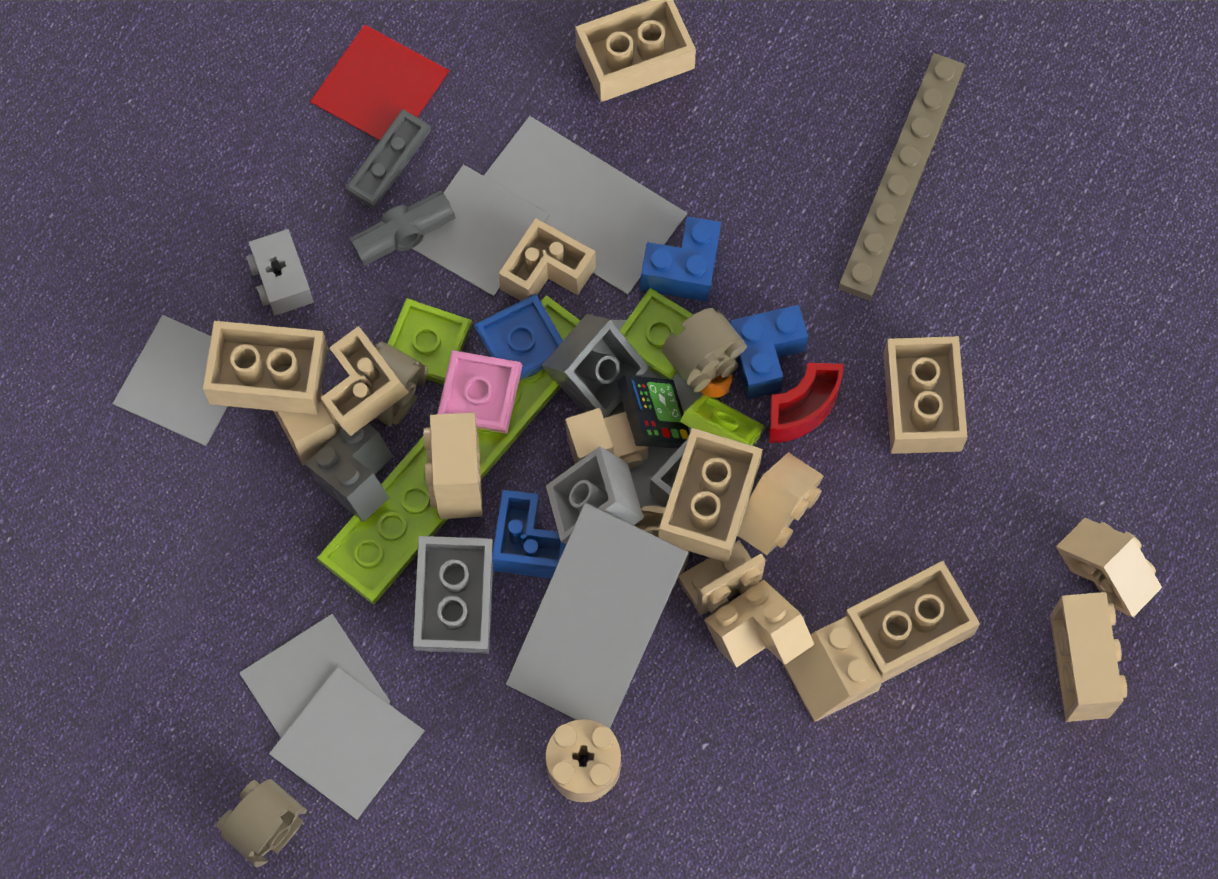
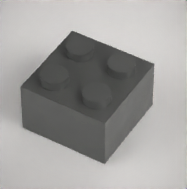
(592, 362)

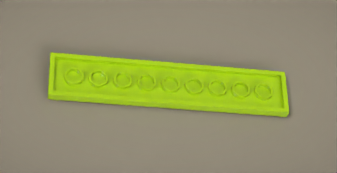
(380, 548)

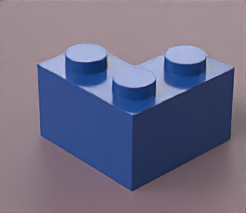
(683, 270)
(767, 339)
(518, 542)

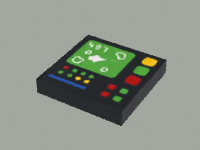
(653, 411)

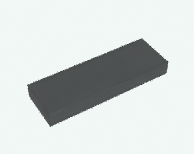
(388, 159)

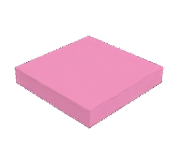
(482, 387)

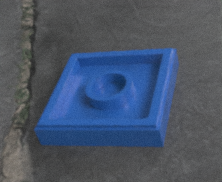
(520, 335)

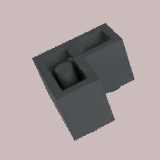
(348, 470)

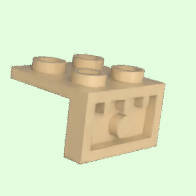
(715, 581)

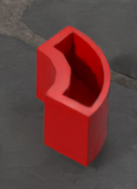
(806, 405)

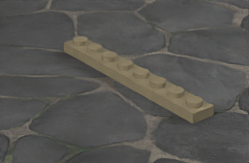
(901, 177)

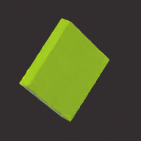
(651, 326)
(430, 336)
(722, 420)

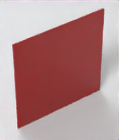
(377, 82)

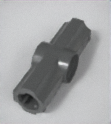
(402, 228)

